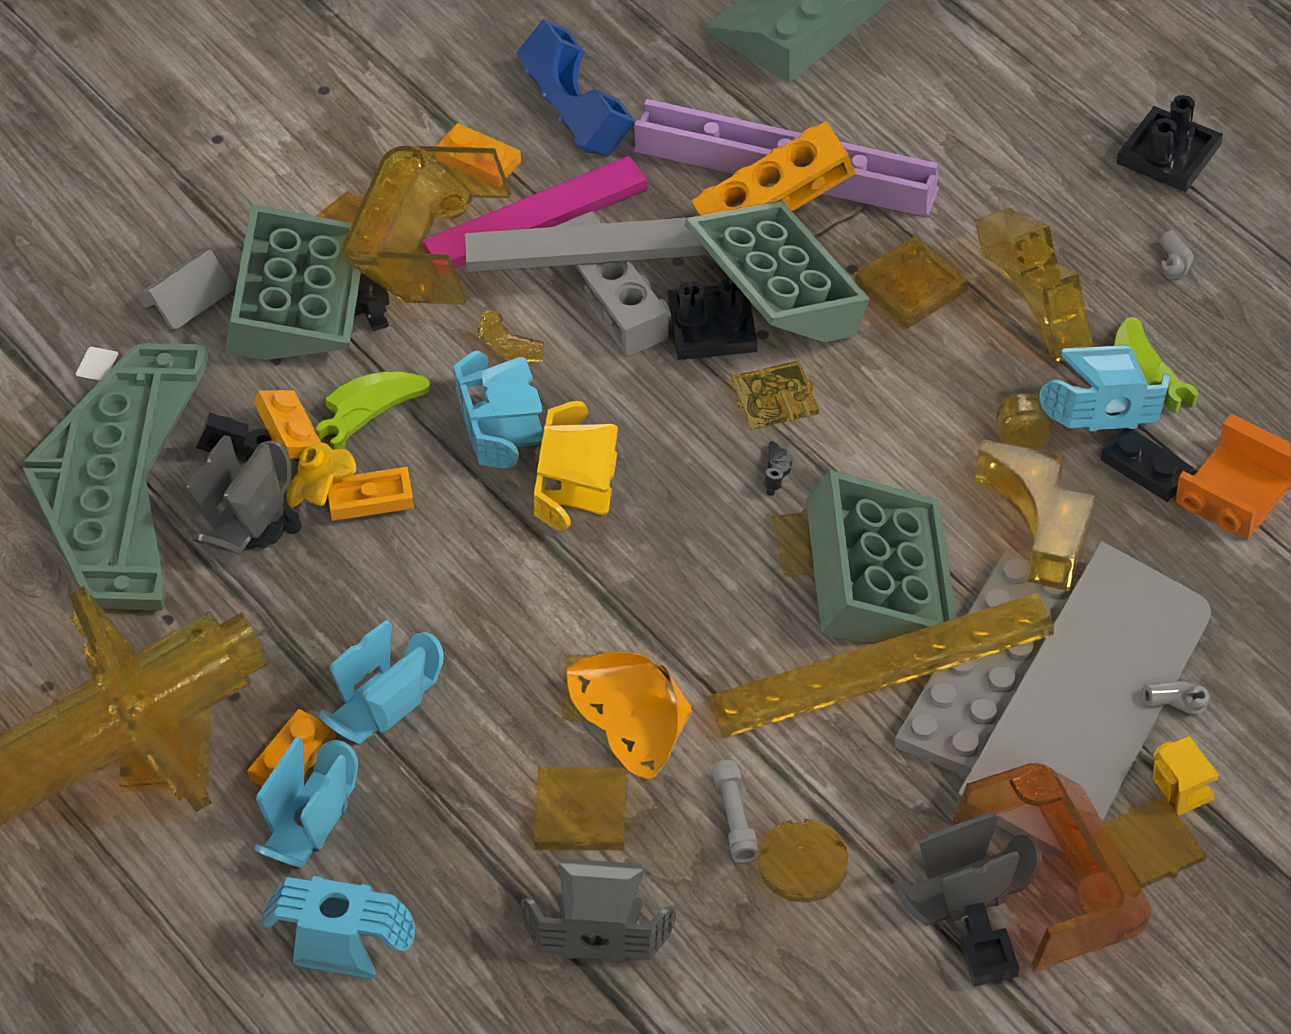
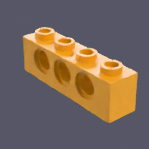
(794, 184)

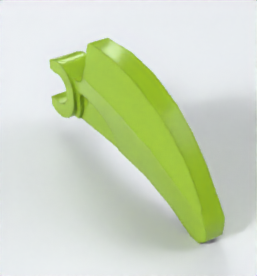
(1152, 366)
(366, 399)

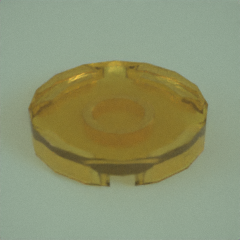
(803, 860)

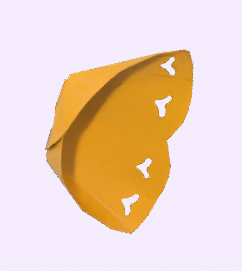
(627, 683)

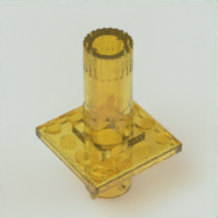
(128, 707)

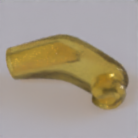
(506, 343)

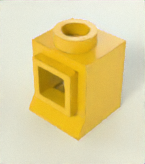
(1183, 774)

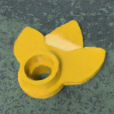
(316, 471)

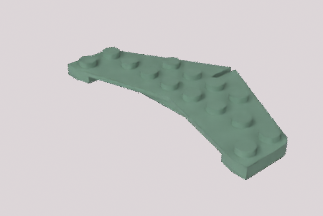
(96, 468)

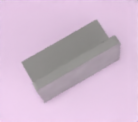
(188, 289)

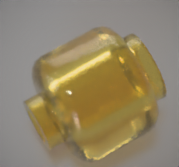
(1023, 422)

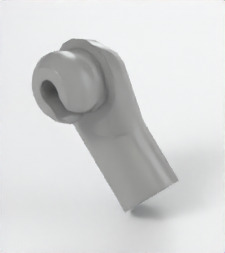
(1179, 255)
(1178, 694)

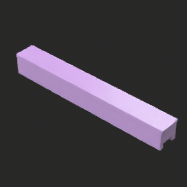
(733, 143)

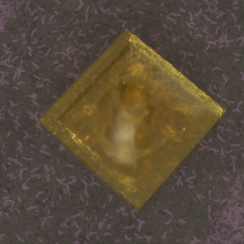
(911, 282)

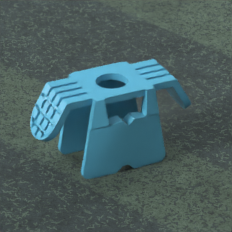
(1113, 378)
(506, 416)
(388, 693)
(321, 799)
(332, 918)

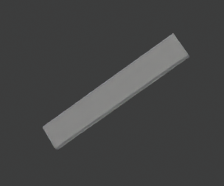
(580, 244)

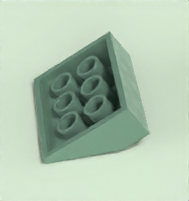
(789, 33)
(783, 270)
(292, 287)
(877, 559)

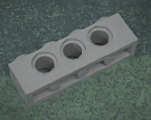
(620, 299)

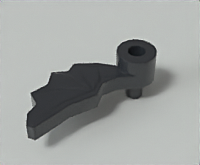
(778, 467)
(288, 521)

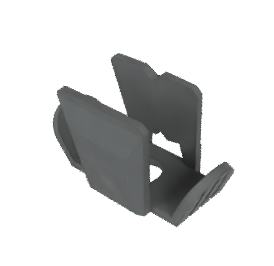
(250, 493)
(963, 876)
(599, 908)

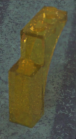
(1052, 292)
(1055, 516)

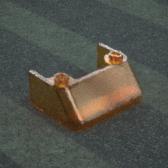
(1108, 891)

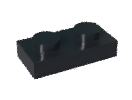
(1145, 463)

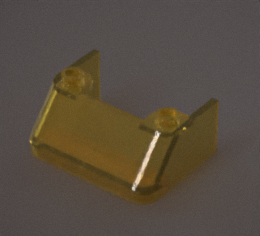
(400, 208)

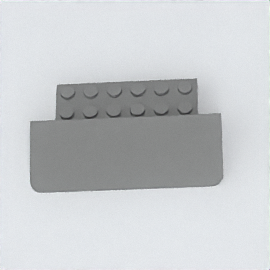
(1066, 695)

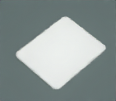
(96, 363)

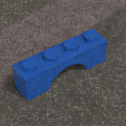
(554, 61)

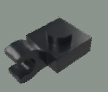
(372, 302)
(219, 426)
(986, 951)

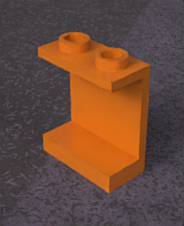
(1239, 478)

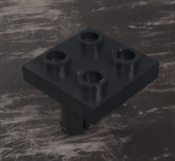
(1170, 145)
(711, 320)

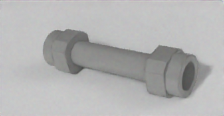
(742, 839)

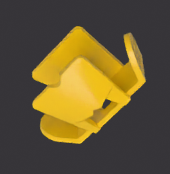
(579, 458)

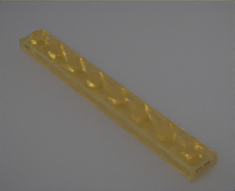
(881, 665)

